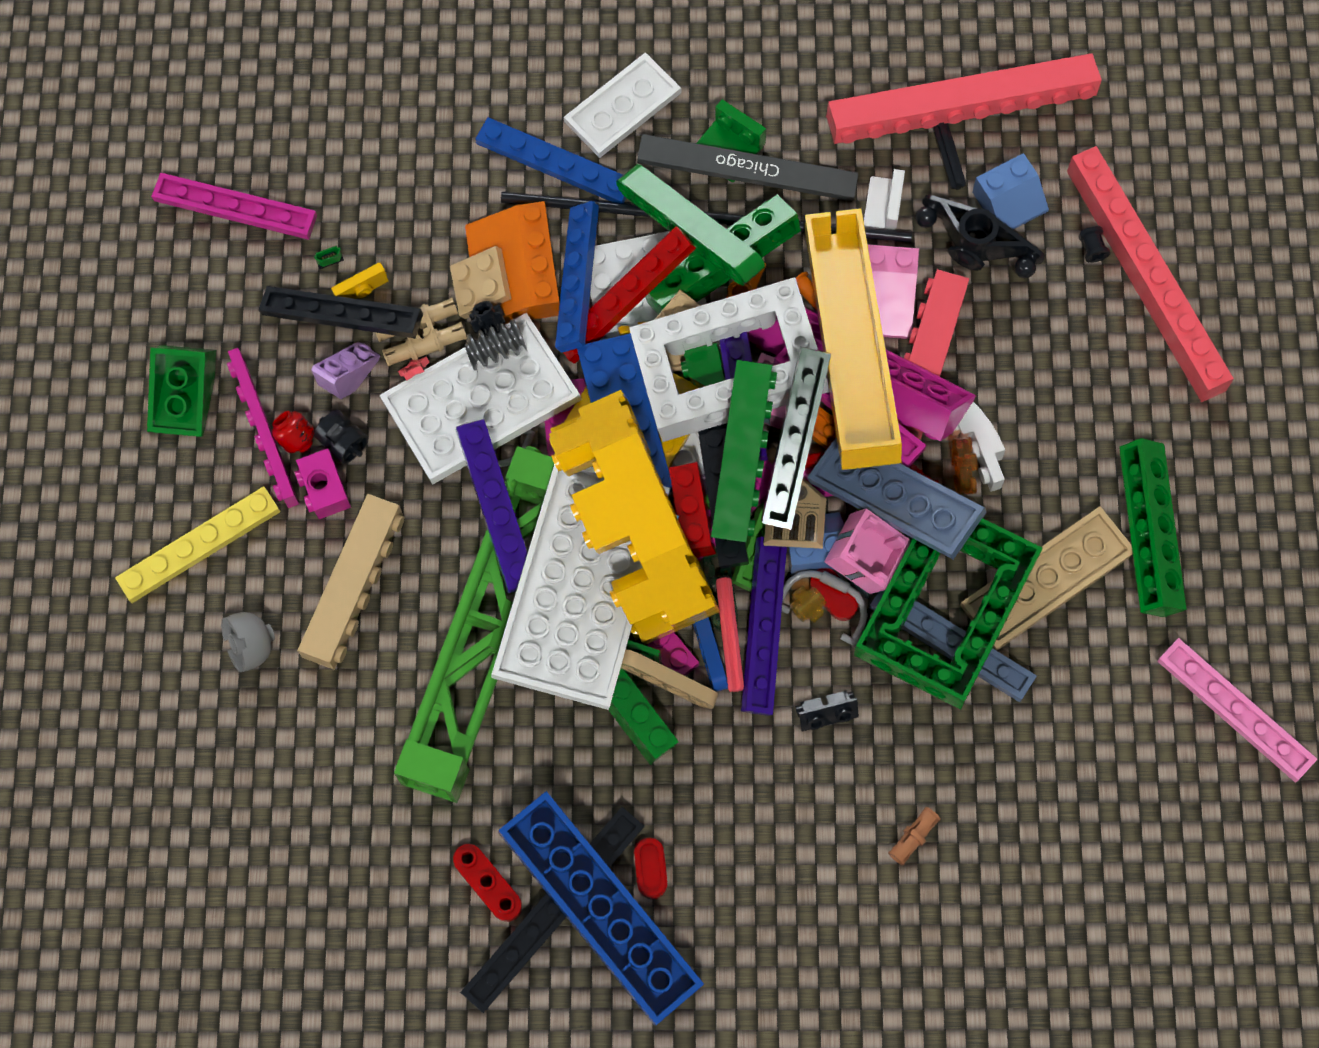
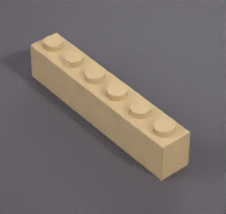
(351, 581)

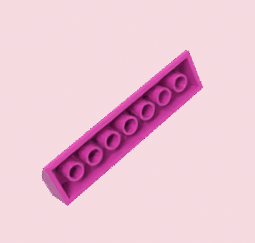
(919, 395)

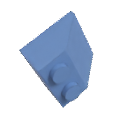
(1011, 192)
(813, 558)

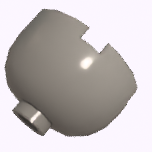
(248, 640)

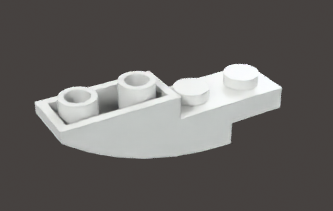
(985, 444)

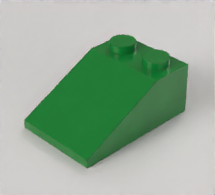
(180, 389)

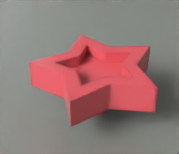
(413, 368)

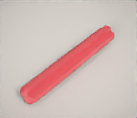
(729, 634)

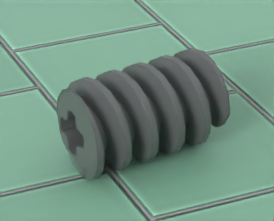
(494, 344)

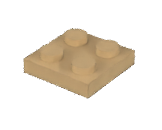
(480, 280)

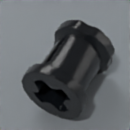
(1094, 244)

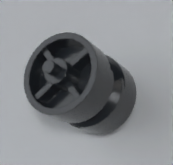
(338, 434)

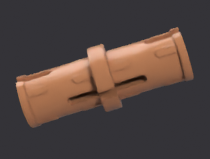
(914, 836)

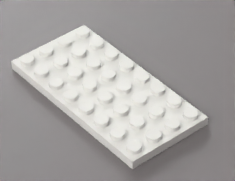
(563, 622)

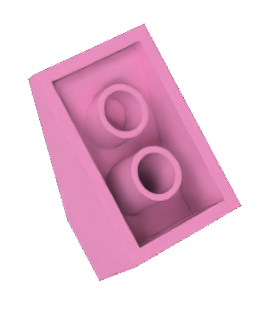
(895, 287)

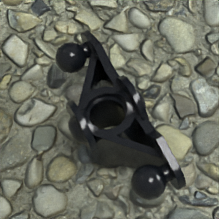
(997, 238)

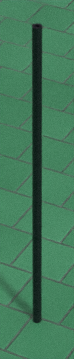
(721, 218)

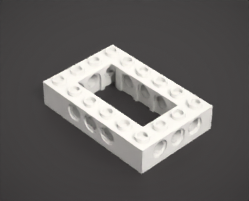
(710, 405)

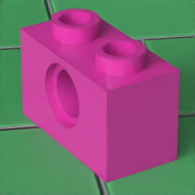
(318, 468)

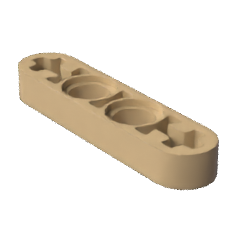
(669, 679)

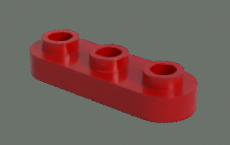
(496, 892)

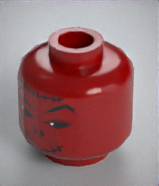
(293, 432)

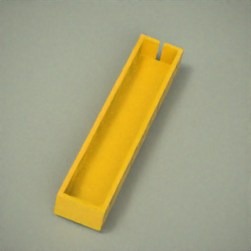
(854, 336)

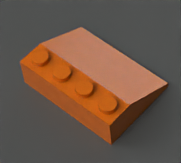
(527, 256)

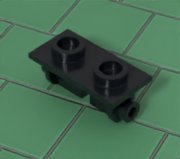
(840, 708)

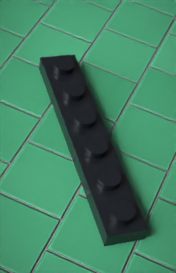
(341, 312)
(712, 442)

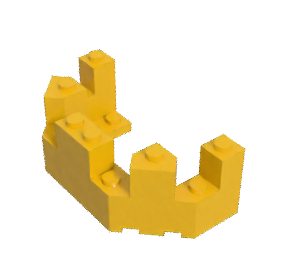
(634, 507)

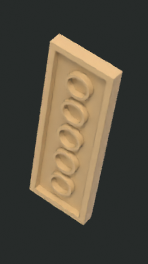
(1061, 572)

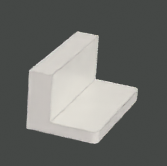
(884, 201)

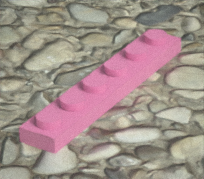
(1237, 710)

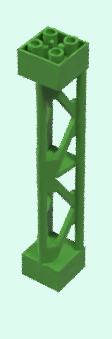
(430, 768)

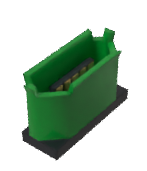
(328, 257)

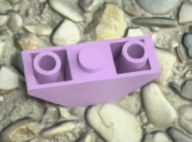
(345, 370)

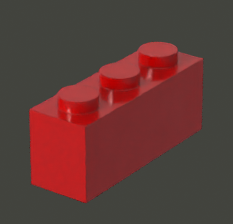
(692, 508)

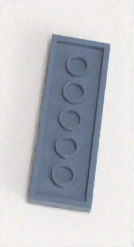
(902, 500)

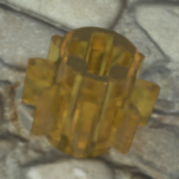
(808, 604)

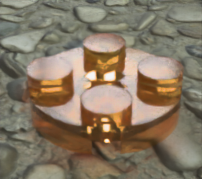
(964, 464)

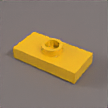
(361, 283)

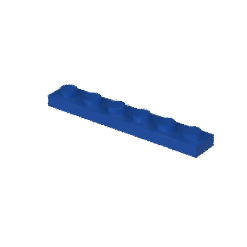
(550, 160)
(577, 277)

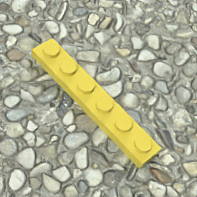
(197, 544)

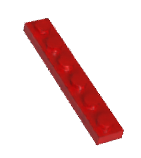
(635, 286)

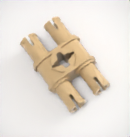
(433, 339)

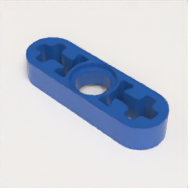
(710, 655)

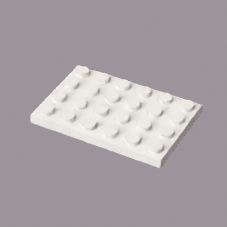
(505, 394)

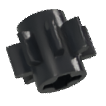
(485, 316)

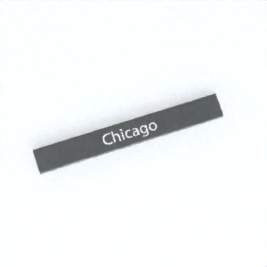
(747, 167)

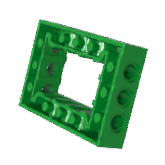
(948, 682)

